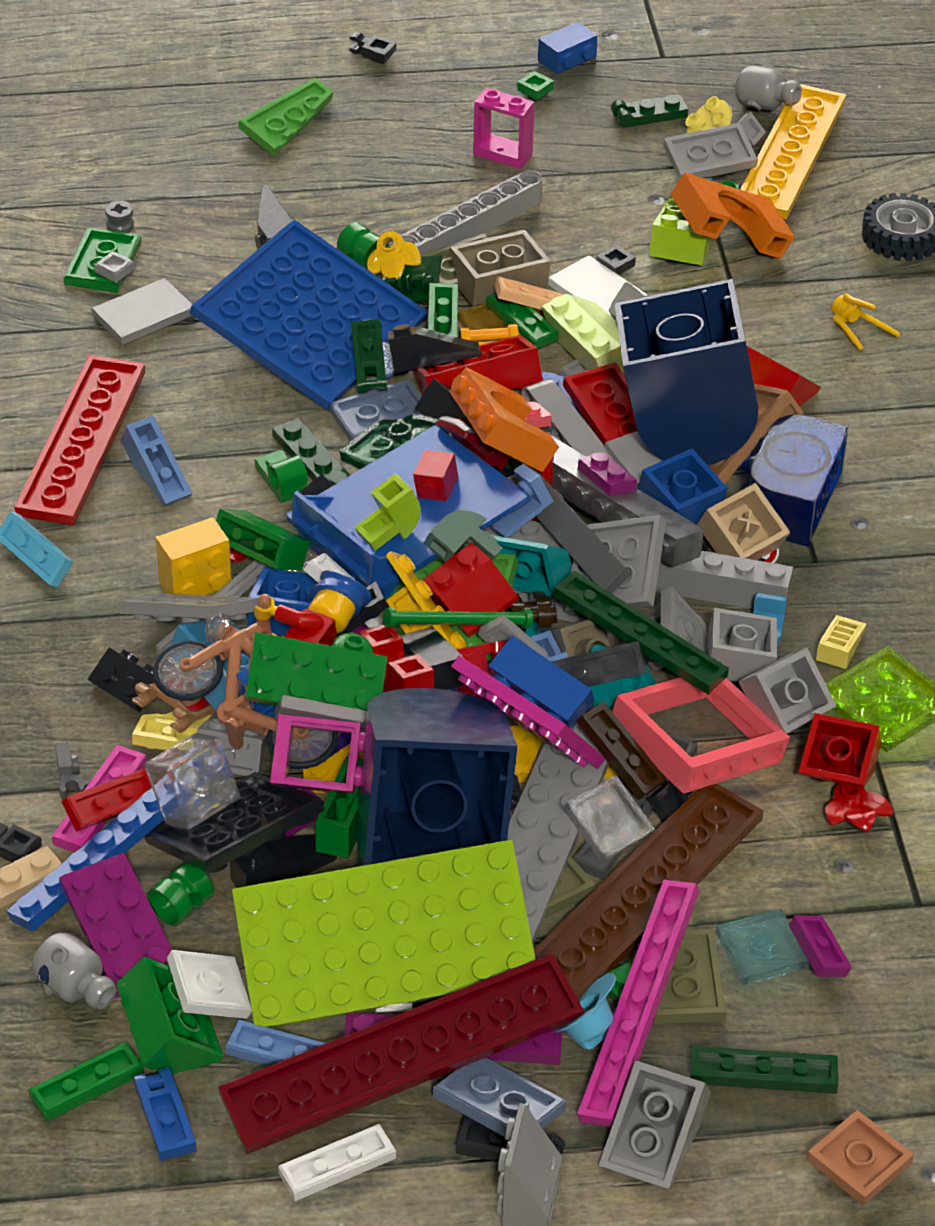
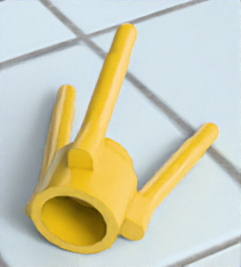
(848, 310)

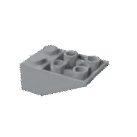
(527, 1173)

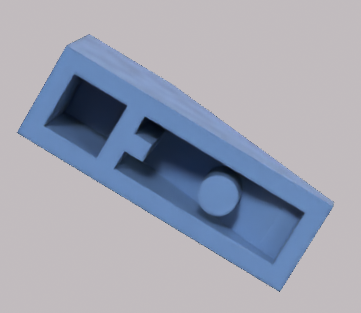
(155, 460)

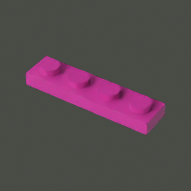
(118, 764)

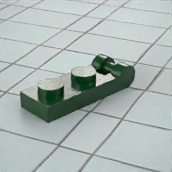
(649, 110)
(369, 355)

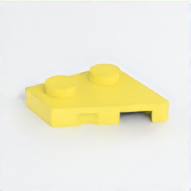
(155, 731)

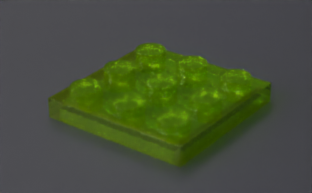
(886, 693)

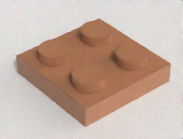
(860, 1157)

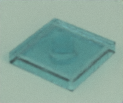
(761, 946)

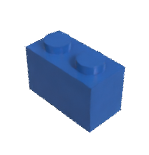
(567, 47)

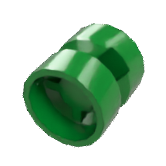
(357, 242)
(180, 894)

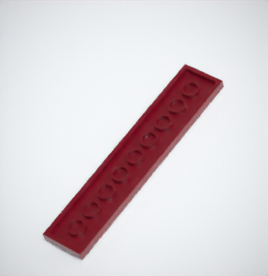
(399, 1053)

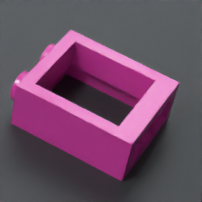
(489, 145)
(283, 746)

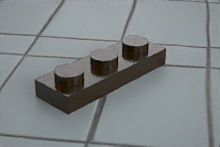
(621, 750)

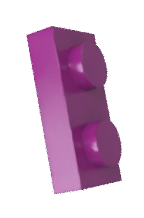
(607, 474)
(820, 946)

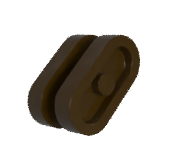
(542, 608)

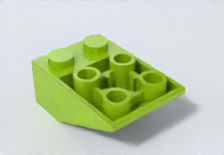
(674, 238)

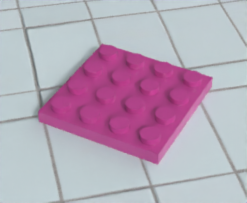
(527, 714)

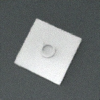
(209, 984)

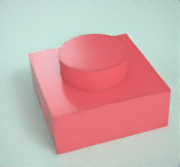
(538, 416)

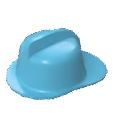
(597, 1016)

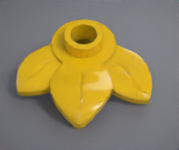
(393, 260)

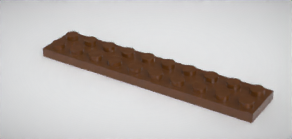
(618, 910)

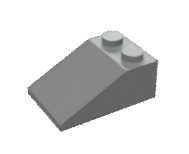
(655, 1125)

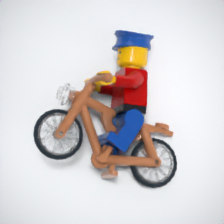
(195, 669)

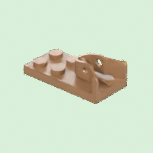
(772, 405)

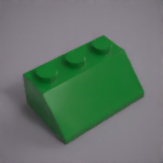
(159, 1025)

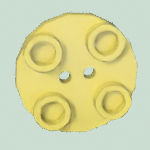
(710, 115)

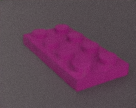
(115, 915)

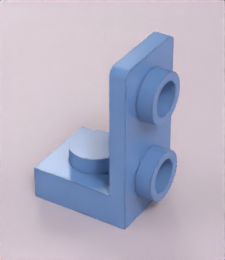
(540, 499)

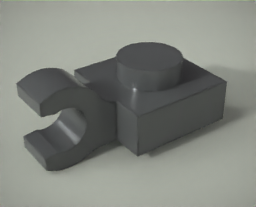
(67, 769)

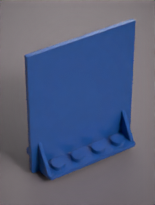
(332, 515)

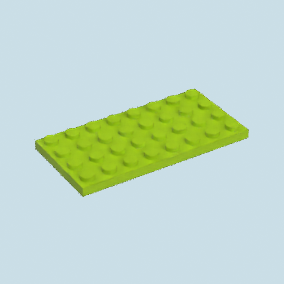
(381, 933)

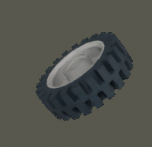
(900, 226)

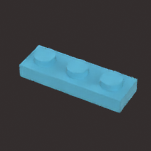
(34, 549)

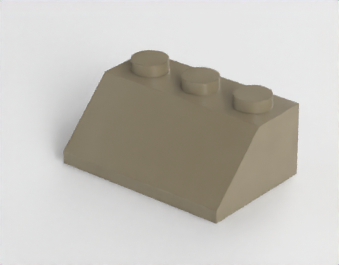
(507, 256)

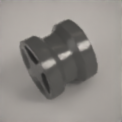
(119, 216)

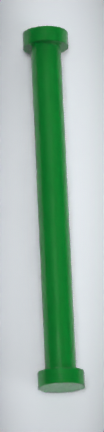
(392, 617)

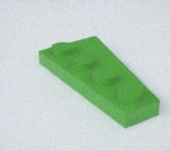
(286, 116)

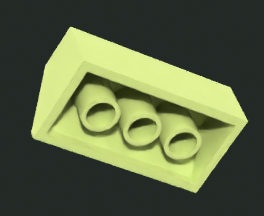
(585, 330)

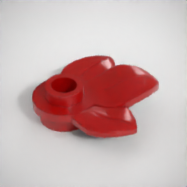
(856, 806)

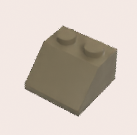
(581, 637)

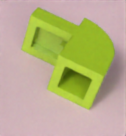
(396, 513)

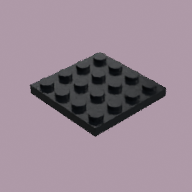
(239, 828)

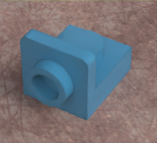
(773, 607)

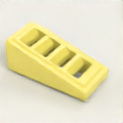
(840, 641)

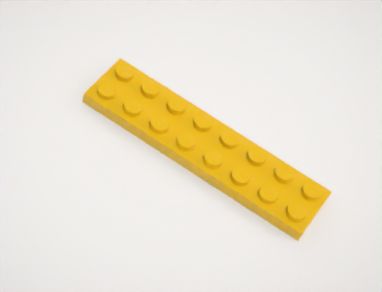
(794, 147)

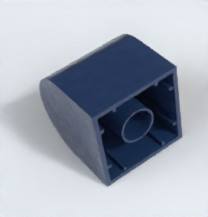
(688, 371)
(433, 774)

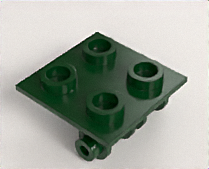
(416, 279)

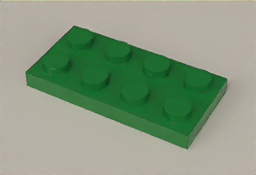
(312, 672)

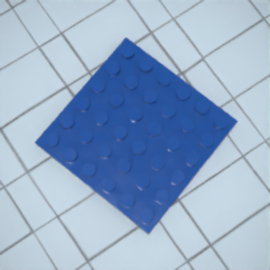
(296, 309)

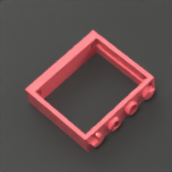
(763, 749)

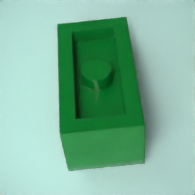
(282, 474)

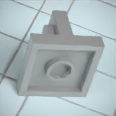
(681, 620)

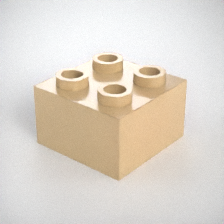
(744, 525)

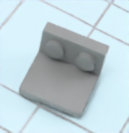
(248, 757)

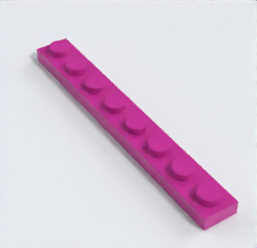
(638, 1002)

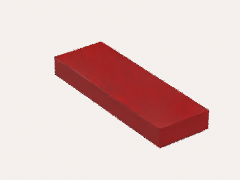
(106, 799)

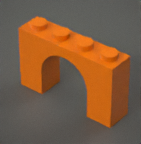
(712, 204)
(499, 419)

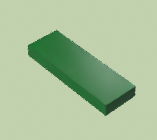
(529, 322)
(85, 1081)

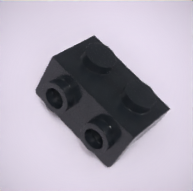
(119, 674)

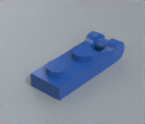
(165, 1114)

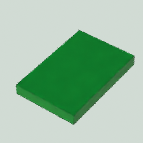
(92, 248)

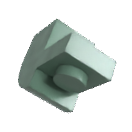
(459, 530)

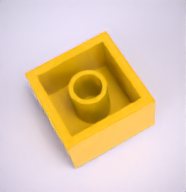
(194, 559)

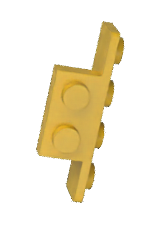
(416, 597)

